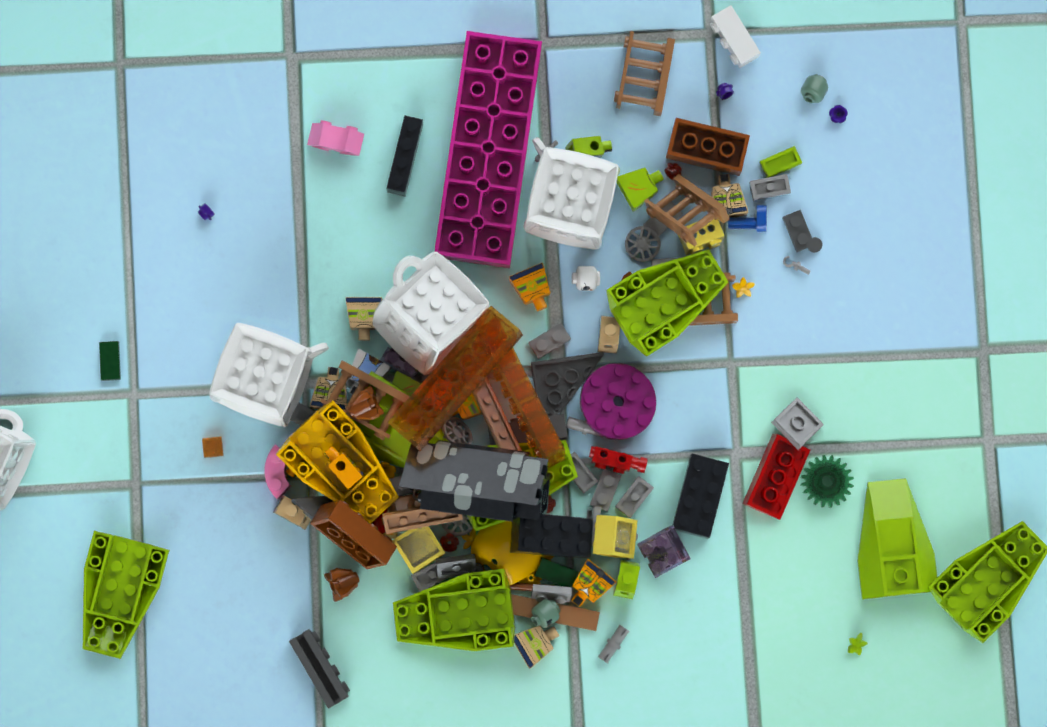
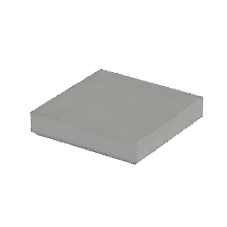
(797, 423)

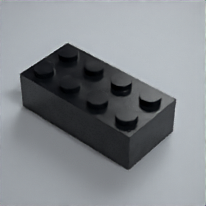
(700, 496)
(552, 536)

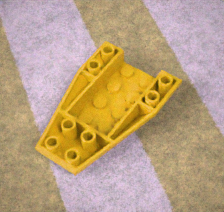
(306, 458)

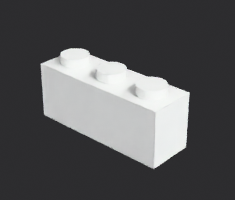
(734, 37)

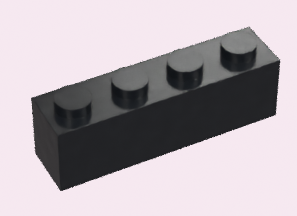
(405, 155)

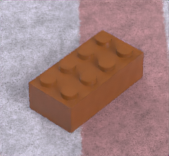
(707, 146)
(353, 534)

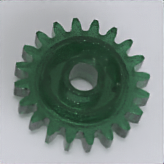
(835, 472)

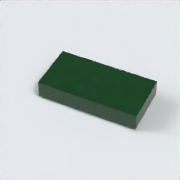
(110, 360)
(555, 572)

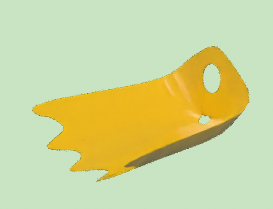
(495, 543)

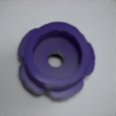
(724, 91)
(838, 109)
(205, 212)

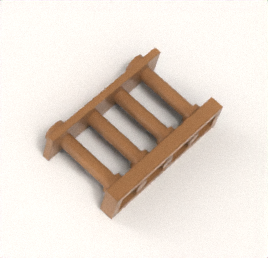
(658, 85)
(693, 195)
(726, 316)
(381, 390)
(406, 515)

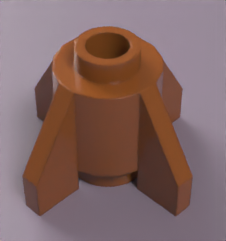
(365, 405)
(342, 582)

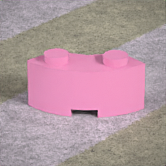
(330, 137)
(276, 474)

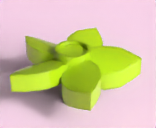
(856, 644)

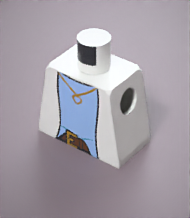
(367, 363)

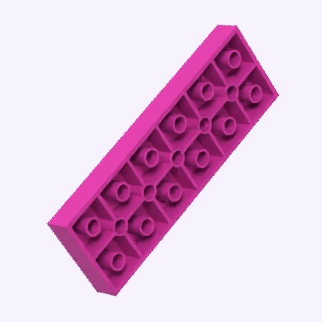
(488, 149)

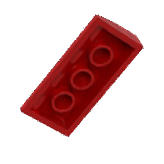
(776, 477)

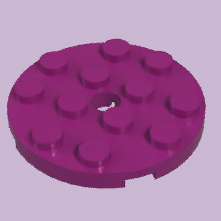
(612, 420)

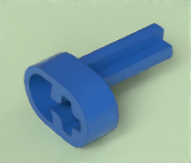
(751, 223)

